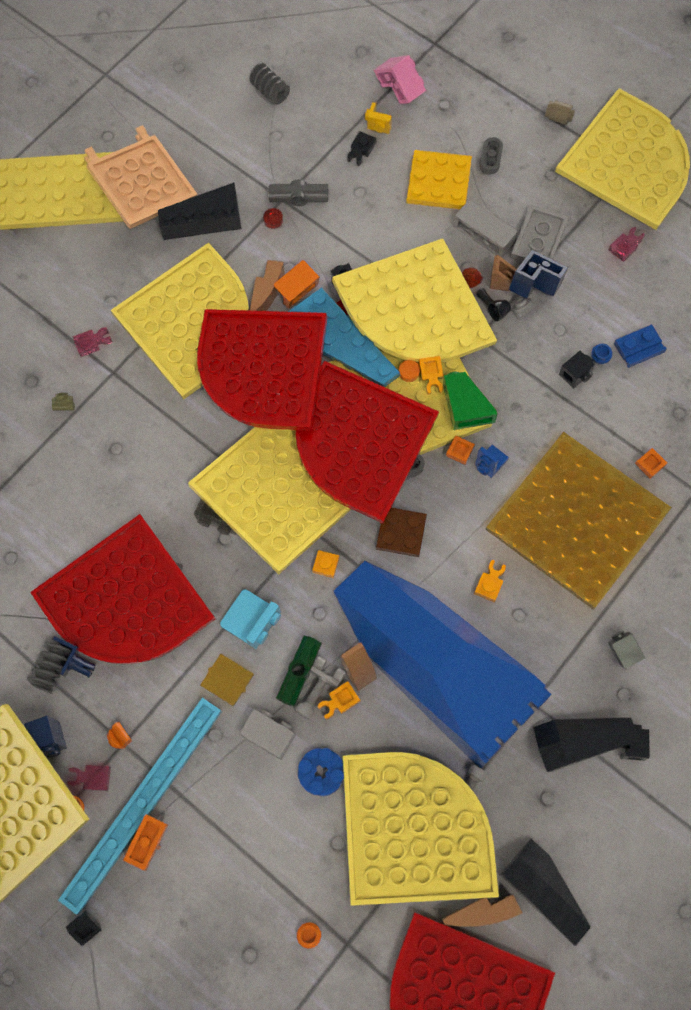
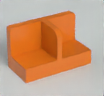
(296, 283)
(145, 842)

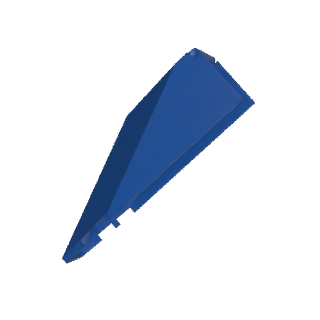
(440, 661)

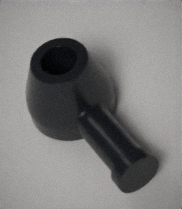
(497, 308)

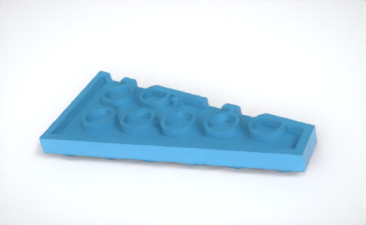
(346, 343)

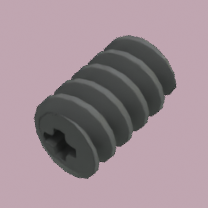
(269, 83)
(48, 666)

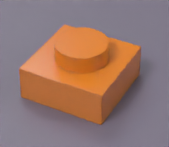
(460, 450)
(651, 463)

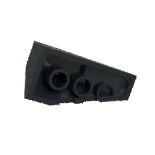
(575, 740)
(542, 886)

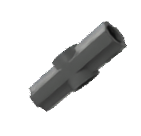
(298, 192)

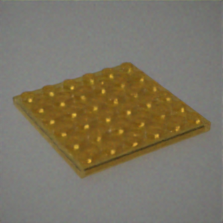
(578, 519)

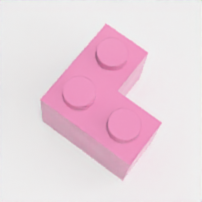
(402, 77)

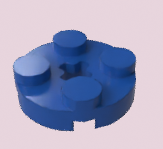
(308, 767)

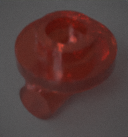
(472, 277)

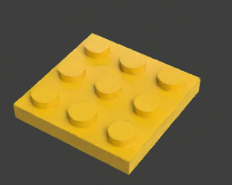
(439, 179)

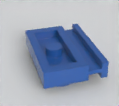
(640, 346)

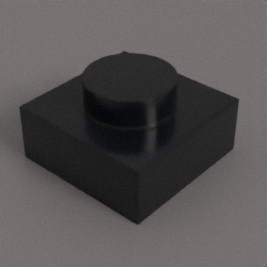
(83, 928)

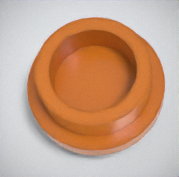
(309, 935)

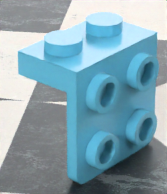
(251, 618)

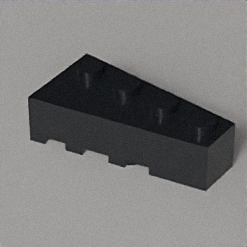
(201, 214)

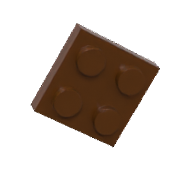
(402, 532)

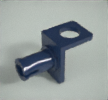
(73, 661)

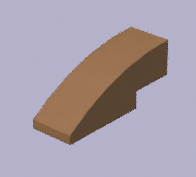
(264, 290)
(358, 666)
(483, 913)

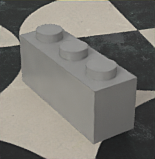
(485, 228)

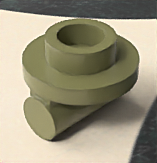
(62, 401)

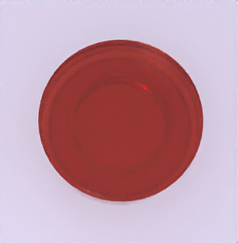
(273, 218)

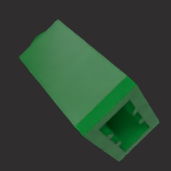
(466, 402)

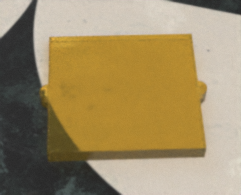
(227, 680)

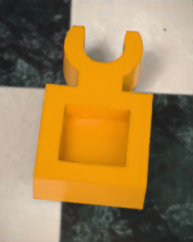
(432, 371)
(490, 584)
(342, 699)

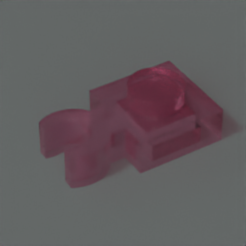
(625, 246)
(88, 341)
(93, 778)

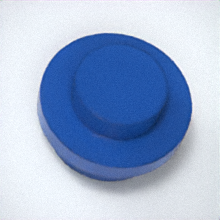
(601, 353)

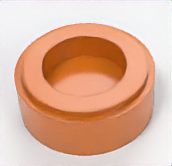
(409, 370)

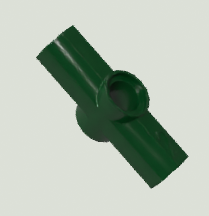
(294, 684)

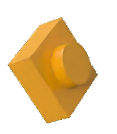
(325, 564)

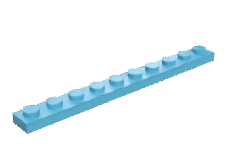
(141, 803)

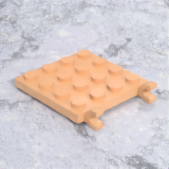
(139, 179)

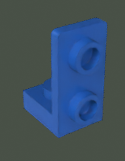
(490, 460)

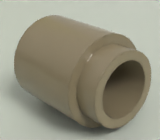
(560, 112)

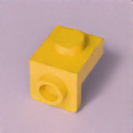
(378, 121)

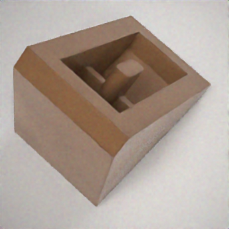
(501, 274)

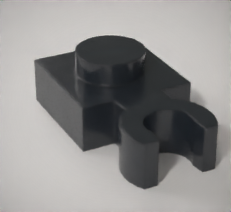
(362, 145)

